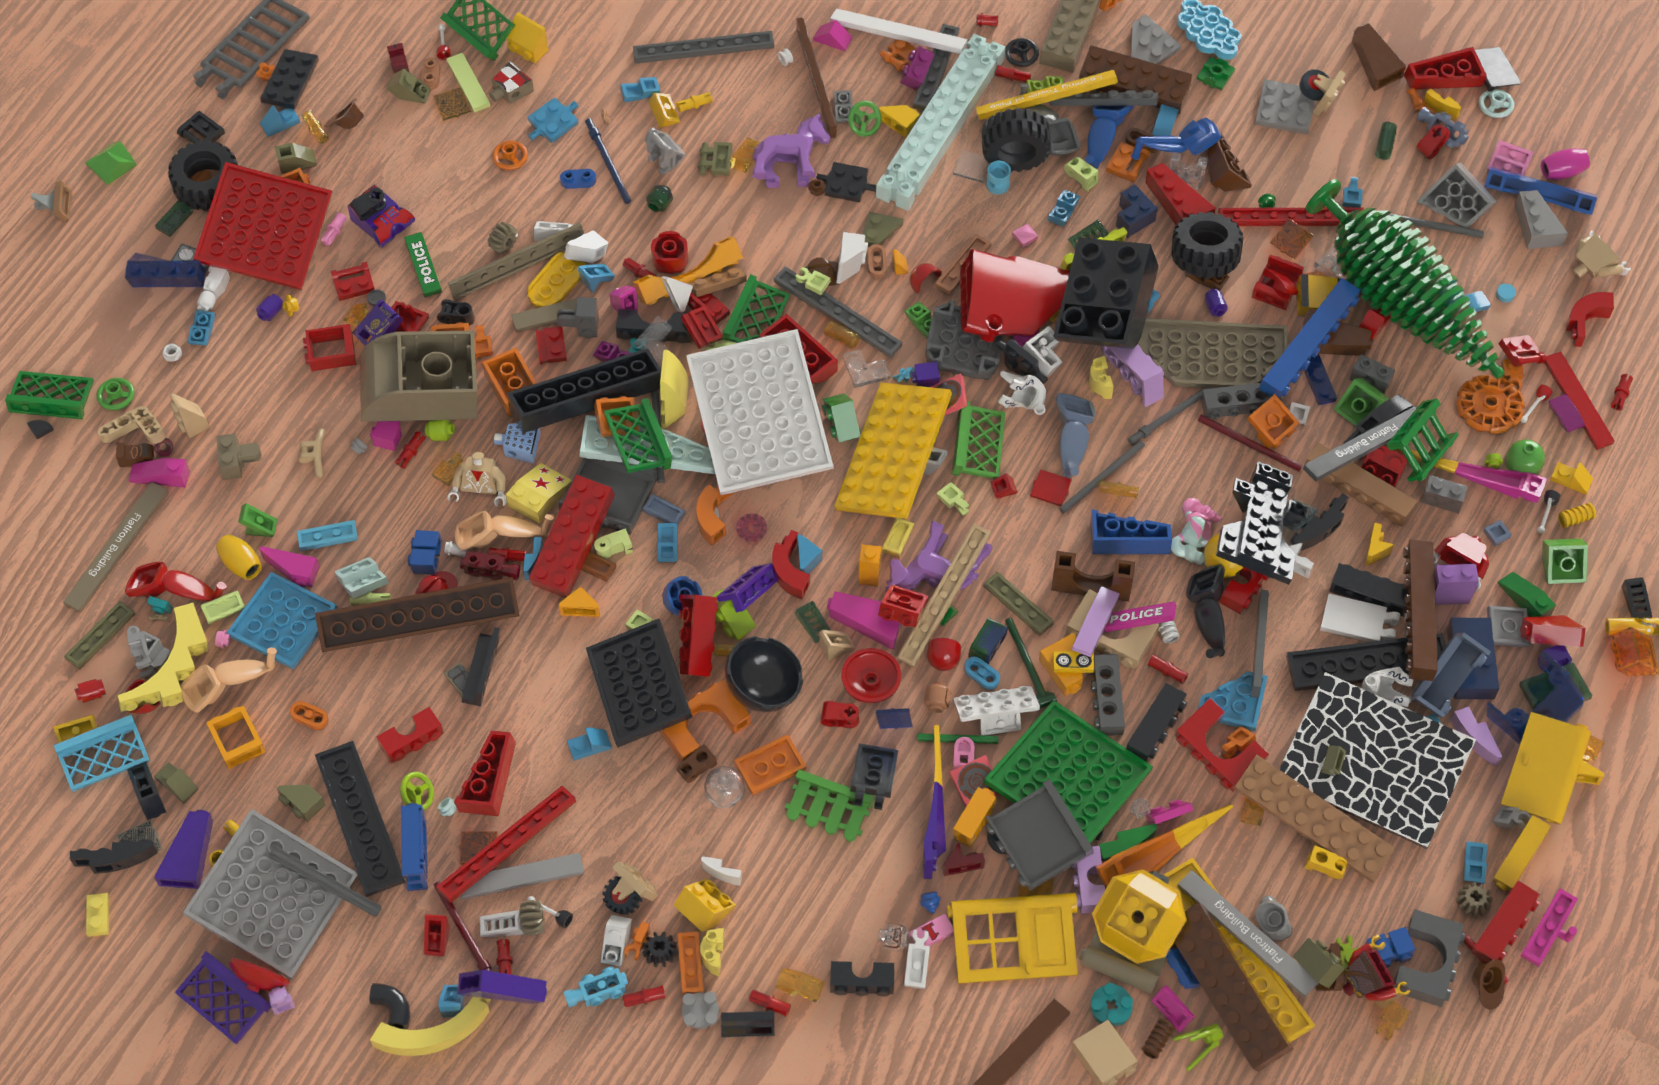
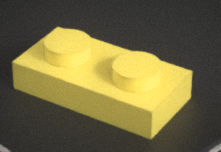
(97, 914)

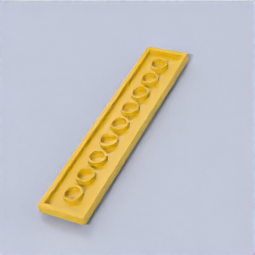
(1273, 990)

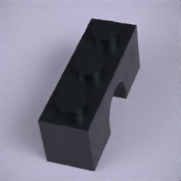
(845, 981)

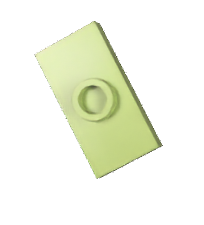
(222, 607)

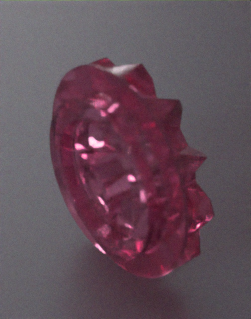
(758, 523)

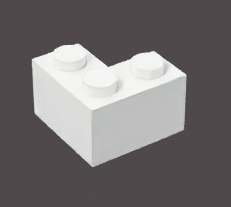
(1041, 348)

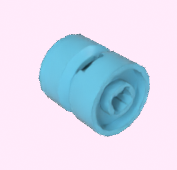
(998, 177)

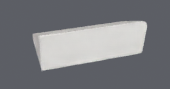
(545, 229)

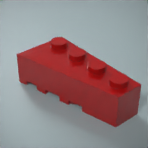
(1449, 70)
(1175, 194)
(487, 782)

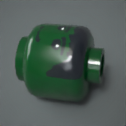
(659, 198)

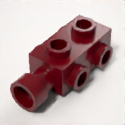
(487, 565)

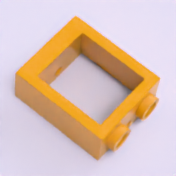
(242, 753)
(974, 817)

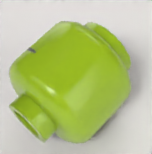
(439, 430)

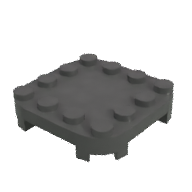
(958, 350)

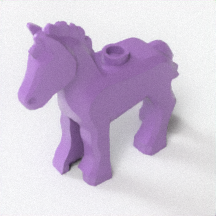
(789, 149)
(929, 565)

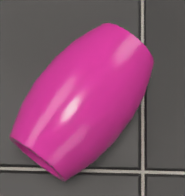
(1565, 164)

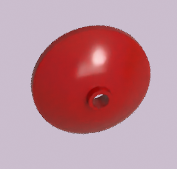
(871, 665)
(256, 976)

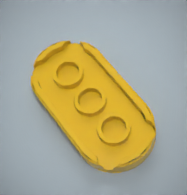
(554, 281)

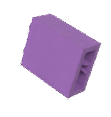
(1455, 583)

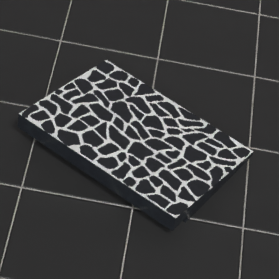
(1394, 765)

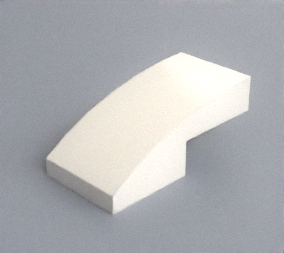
(715, 868)

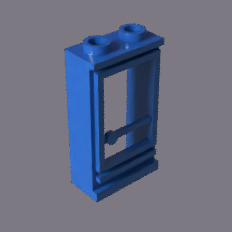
(414, 846)

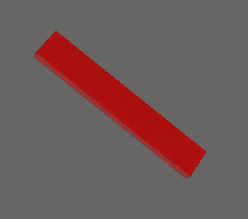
(1573, 389)

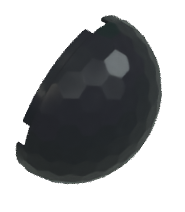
(763, 674)

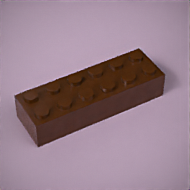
(1138, 76)

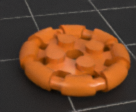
(1483, 411)

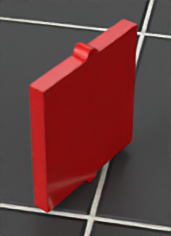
(1050, 487)

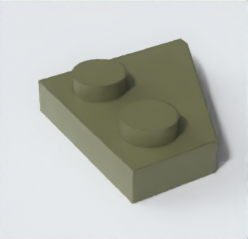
(880, 227)

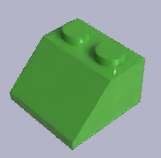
(1359, 401)
(1565, 560)

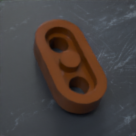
(1134, 133)

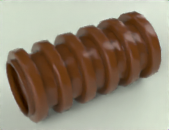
(1158, 1038)

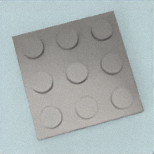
(1284, 107)

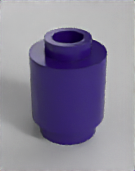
(1215, 302)
(269, 307)

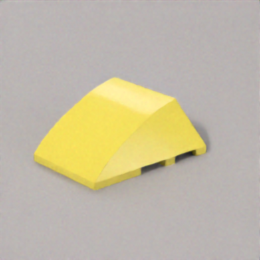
(673, 389)

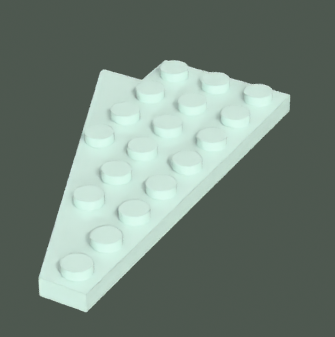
(685, 453)

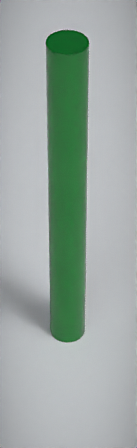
(953, 737)

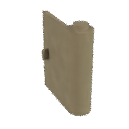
(1113, 964)

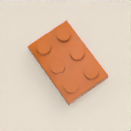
(770, 764)

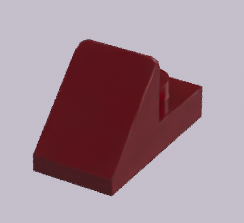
(958, 864)

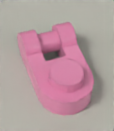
(963, 748)

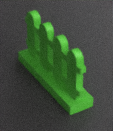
(825, 788)

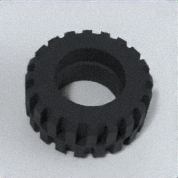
(1016, 138)
(190, 161)
(1191, 244)

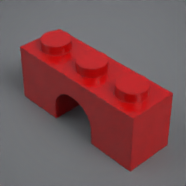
(1237, 595)
(398, 746)

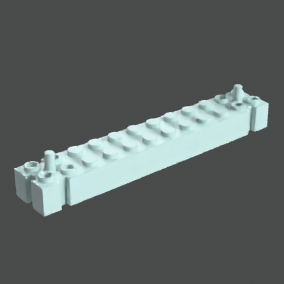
(940, 122)

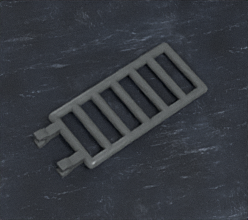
(231, 81)

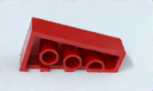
(697, 634)
(1506, 922)

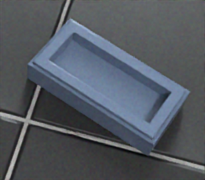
(663, 510)

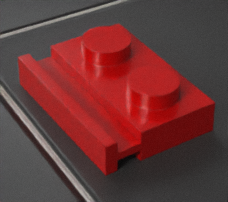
(701, 327)
(551, 345)

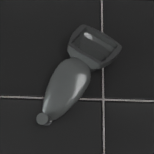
(1063, 134)

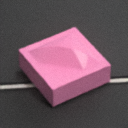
(1025, 235)

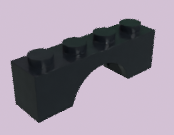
(630, 326)

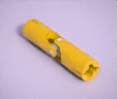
(1615, 625)

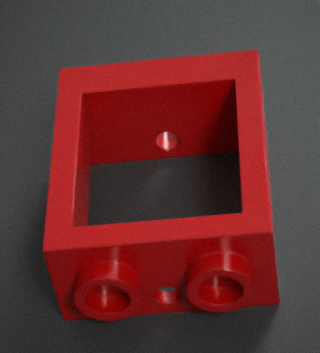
(325, 335)

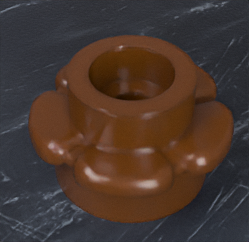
(817, 191)

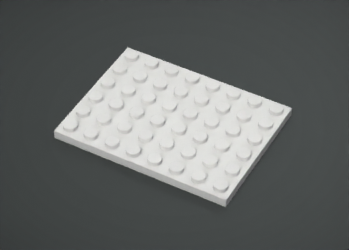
(759, 412)

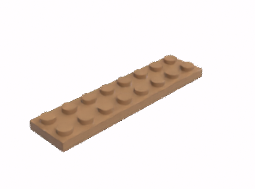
(1314, 818)

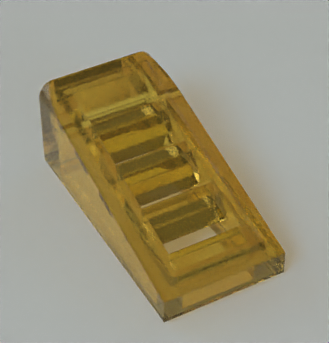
(742, 158)

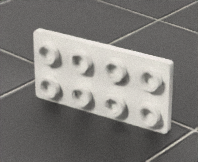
(997, 710)

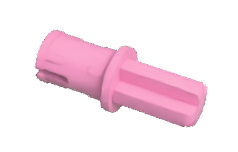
(333, 229)

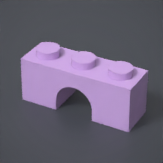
(1088, 893)

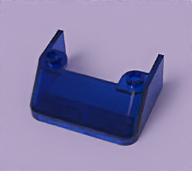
(1559, 704)

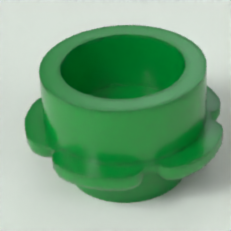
(1267, 201)

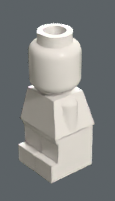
(213, 287)

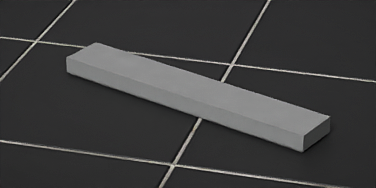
(526, 875)

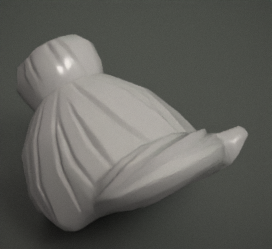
(1273, 919)

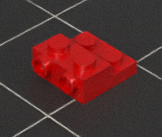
(902, 606)

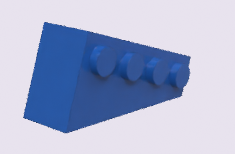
(1128, 535)

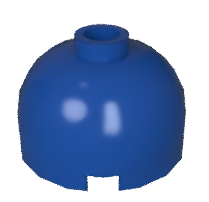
(679, 586)

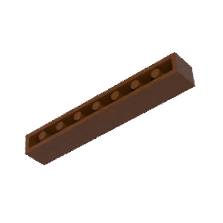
(1420, 610)

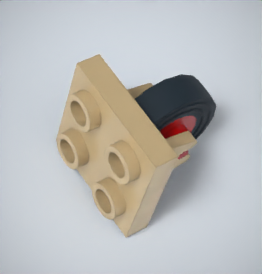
(1319, 87)

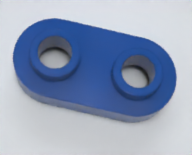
(577, 178)

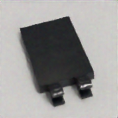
(873, 773)

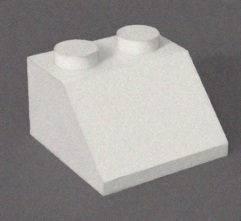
(851, 255)

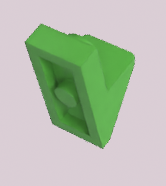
(257, 522)

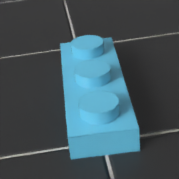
(327, 535)

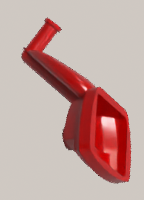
(155, 579)

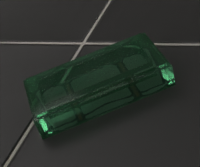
(173, 218)

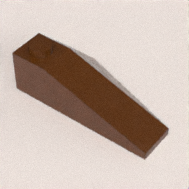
(1224, 168)

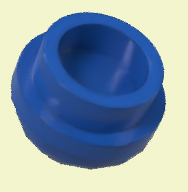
(930, 901)

